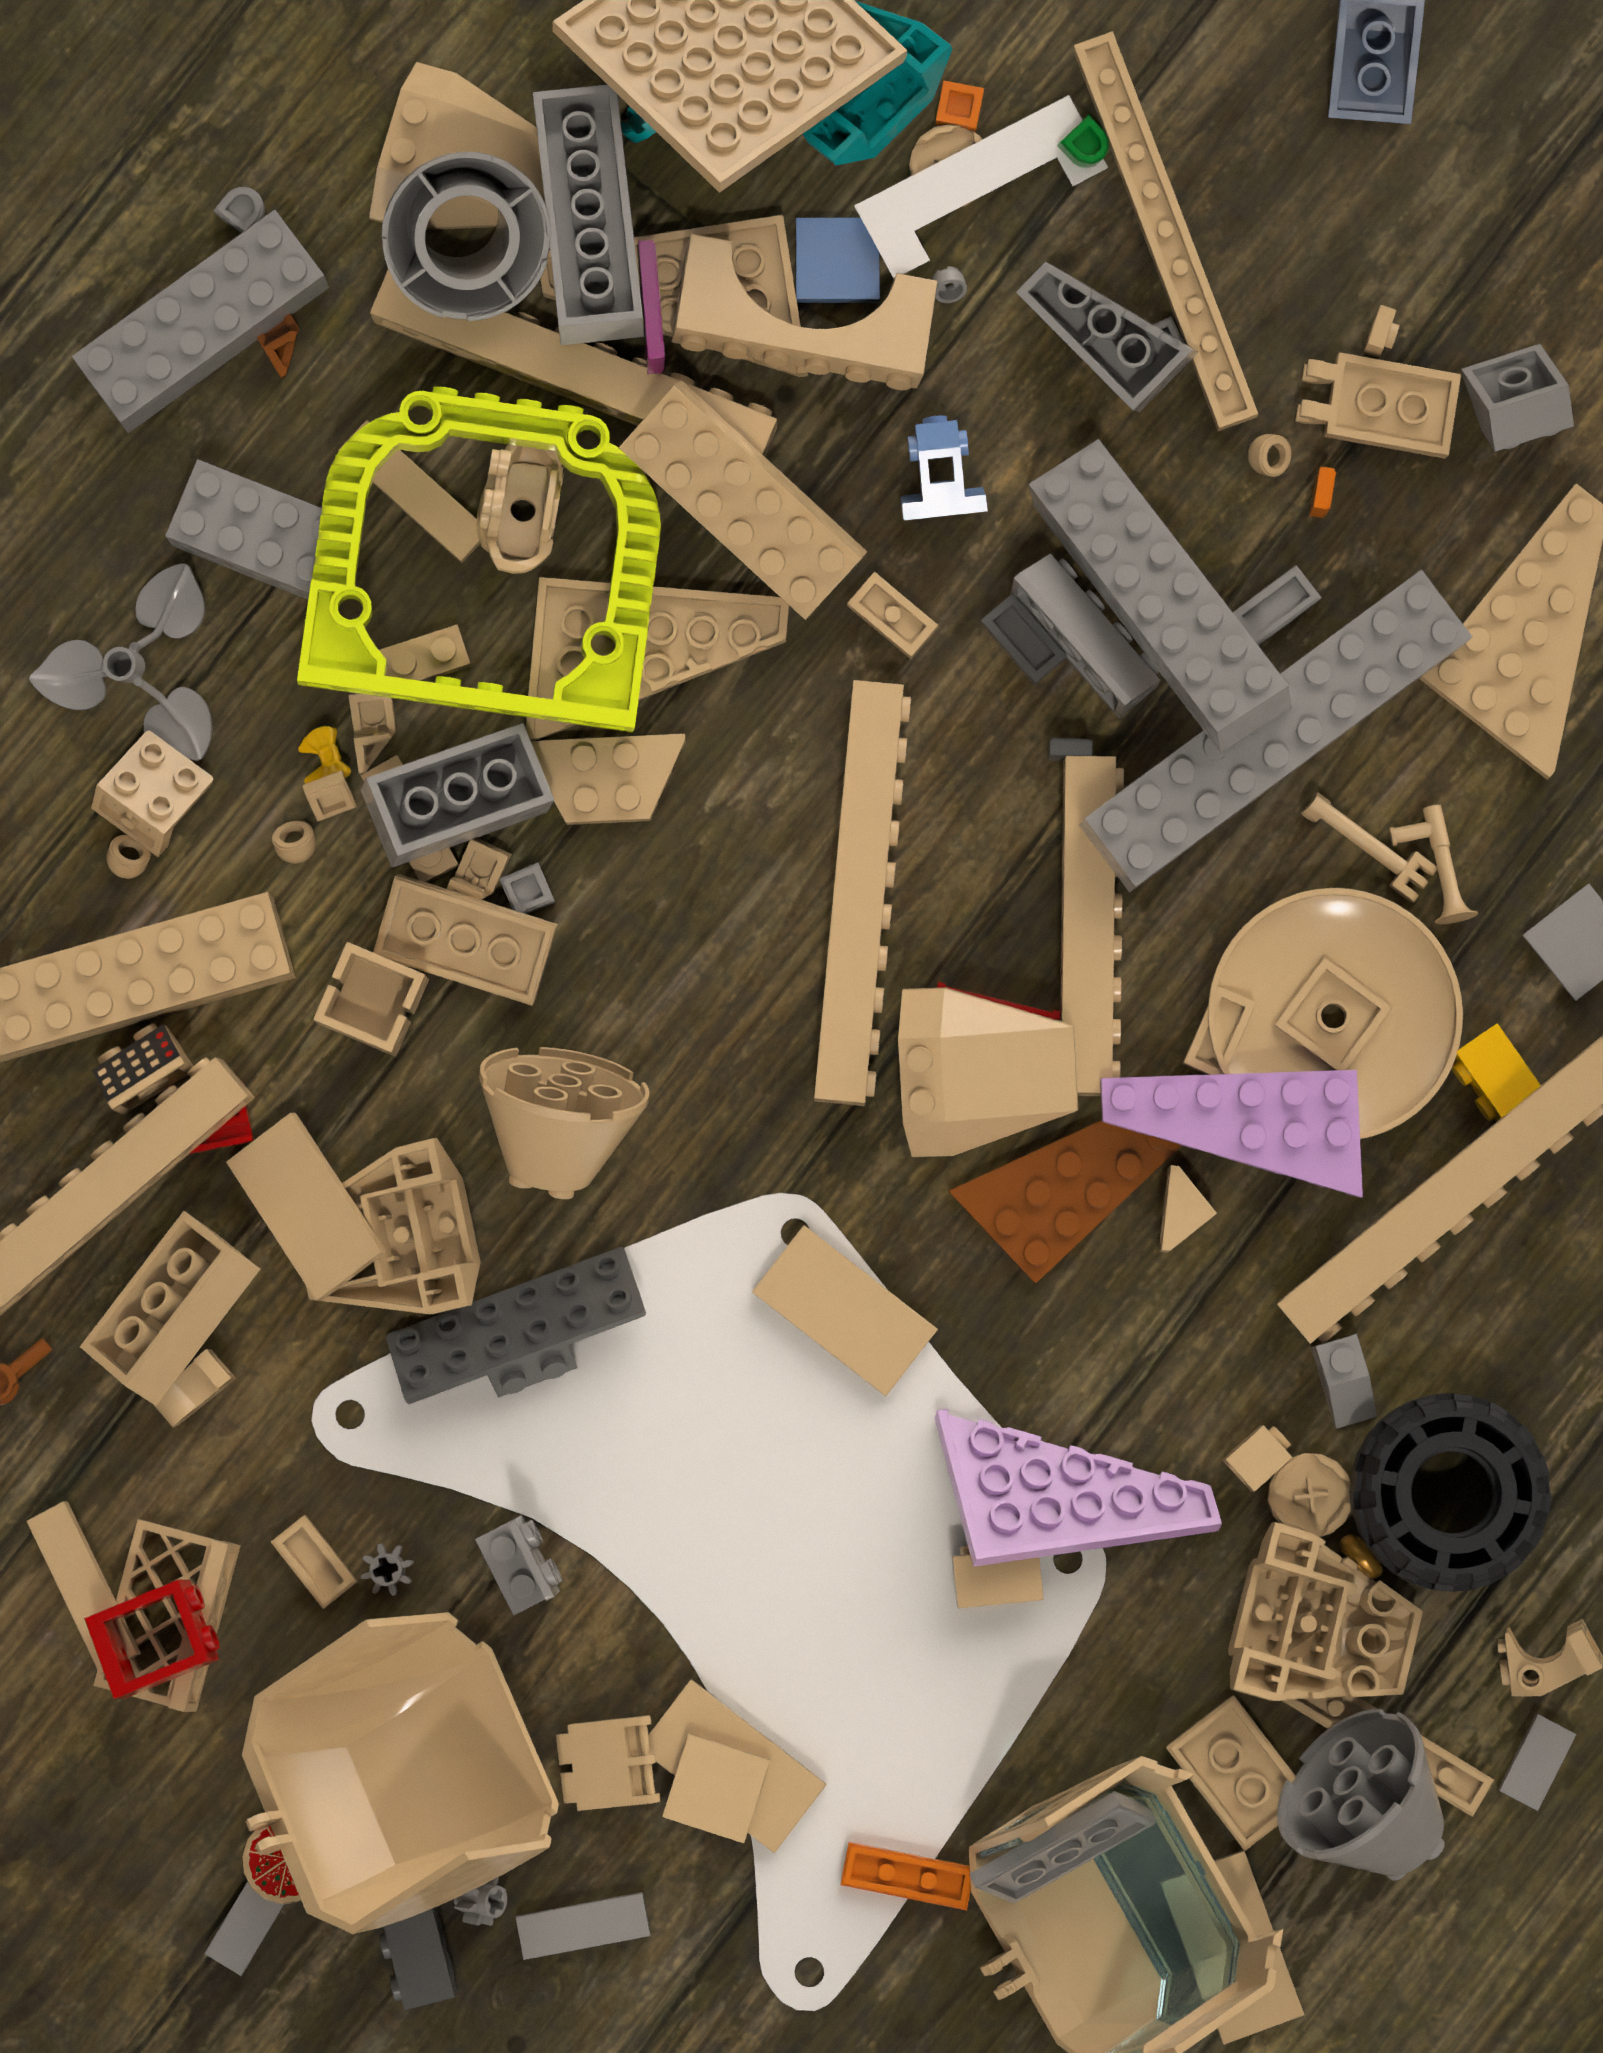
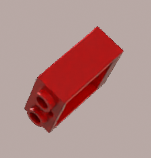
(113, 1652)

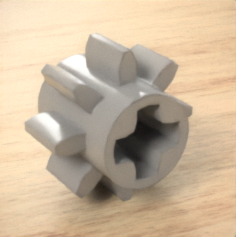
(377, 1562)
(482, 1903)

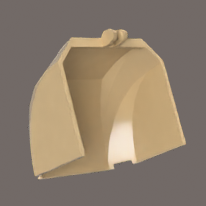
(395, 1772)

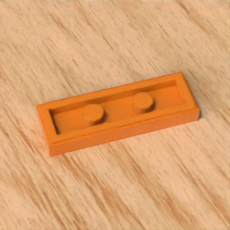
(906, 1875)

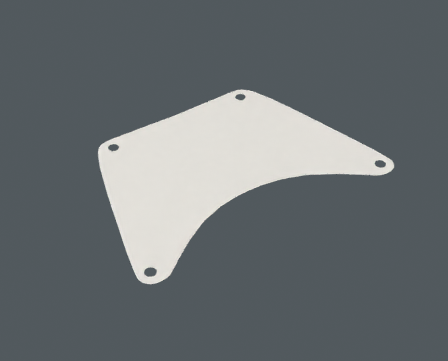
(781, 1539)

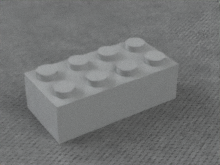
(247, 528)
(457, 795)

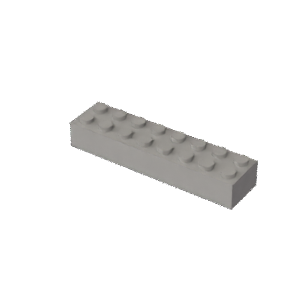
(1160, 596)

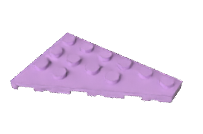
(1050, 1500)

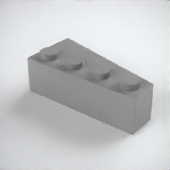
(1113, 341)

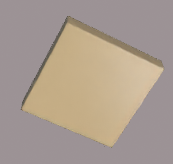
(716, 1788)

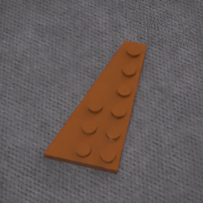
(1060, 1192)

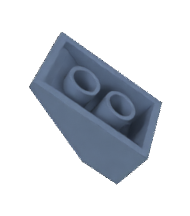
(1376, 60)

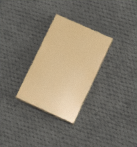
(1234, 1770)

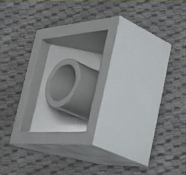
(1518, 397)

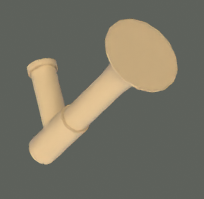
(1435, 828)

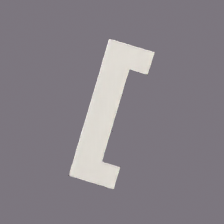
(964, 177)

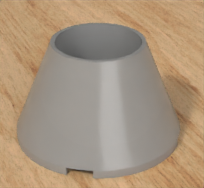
(478, 283)

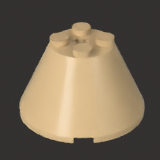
(559, 1114)

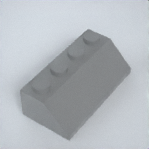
(1085, 635)

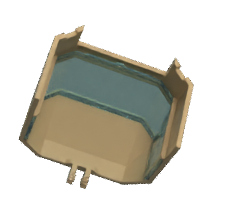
(1136, 1942)

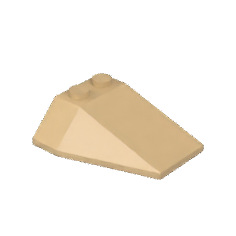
(448, 115)
(979, 1070)
(425, 1225)

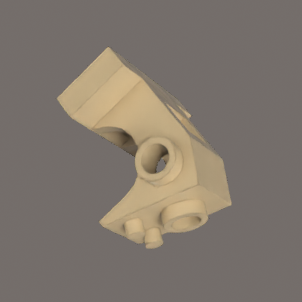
(1577, 1657)

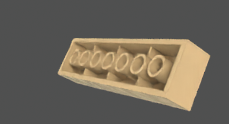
(141, 975)

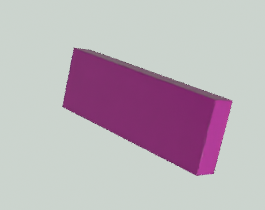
(651, 307)

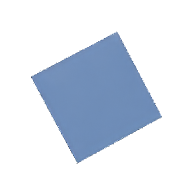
(835, 261)

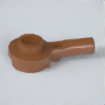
(10, 1374)

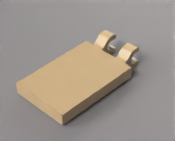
(1383, 404)

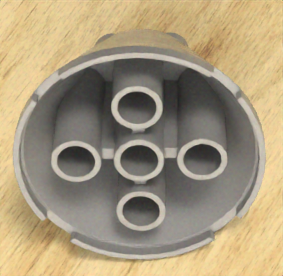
(1364, 1797)

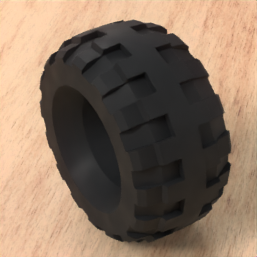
(1385, 1507)

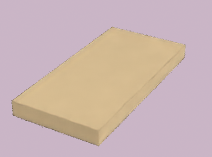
(465, 939)
(306, 1206)
(844, 1310)
(787, 1786)
(1282, 2002)

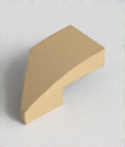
(372, 725)
(479, 869)

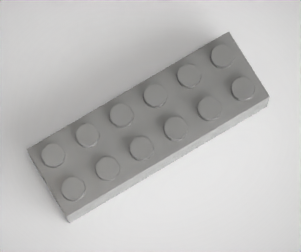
(588, 214)
(201, 321)

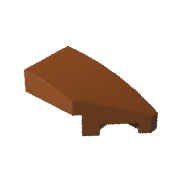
(280, 344)

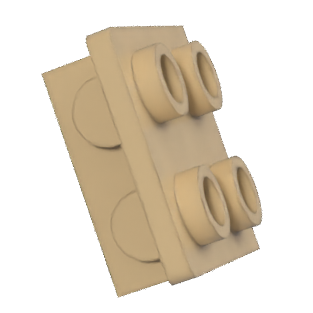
(150, 791)

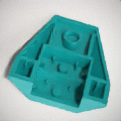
(886, 107)

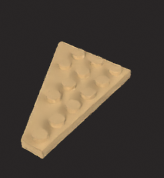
(758, 259)
(1529, 636)

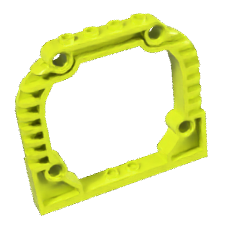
(339, 650)

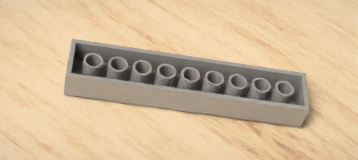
(1329, 695)

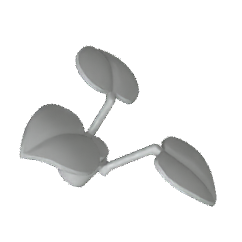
(76, 668)

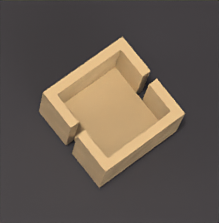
(372, 999)

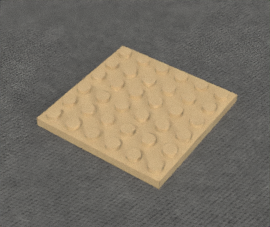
(730, 75)

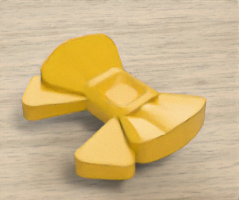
(322, 742)

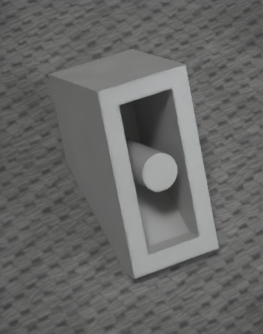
(1345, 1380)

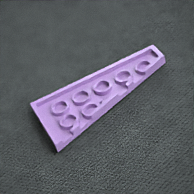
(1271, 1121)

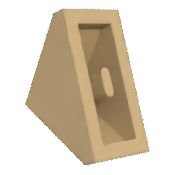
(1183, 1209)

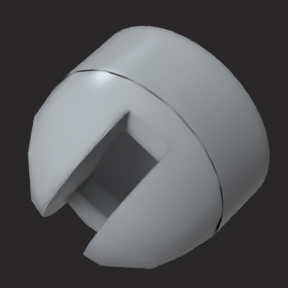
(954, 292)

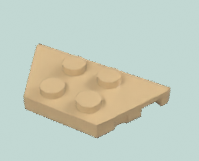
(608, 775)

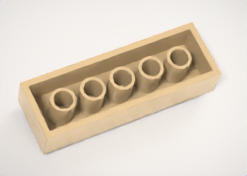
(742, 499)

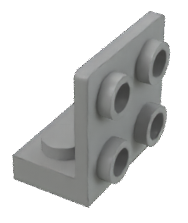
(519, 1564)

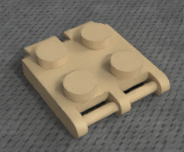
(607, 1763)

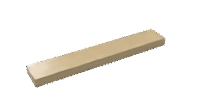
(1453, 1778)

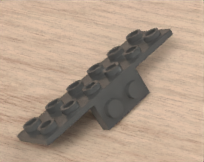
(518, 1332)

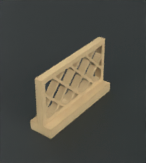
(214, 1583)

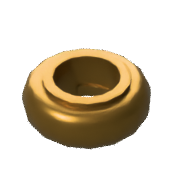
(1359, 1553)

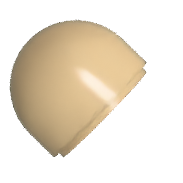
(1258, 454)
(297, 851)
(122, 866)

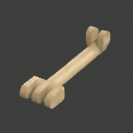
(1404, 869)

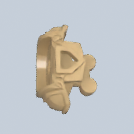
(516, 476)

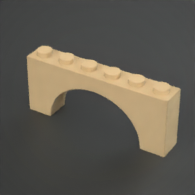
(722, 317)

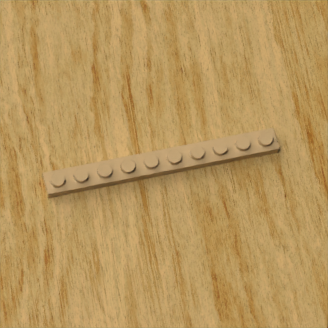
(1165, 231)

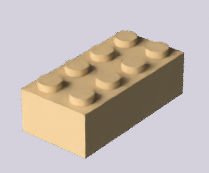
(169, 1308)

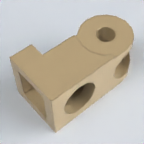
(194, 1388)

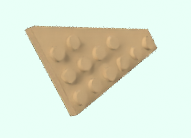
(685, 637)

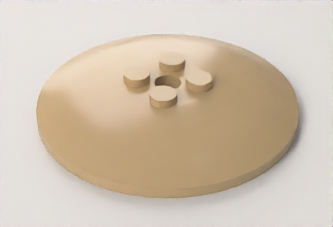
(1372, 964)

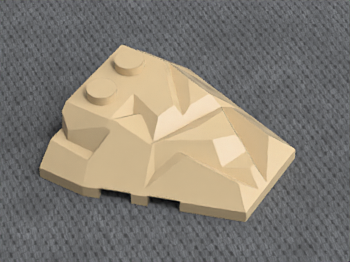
(1318, 1625)

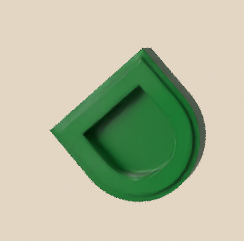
(1085, 144)

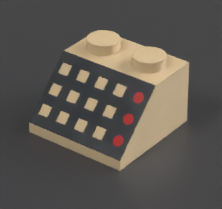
(142, 1069)

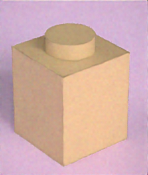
(1258, 1456)

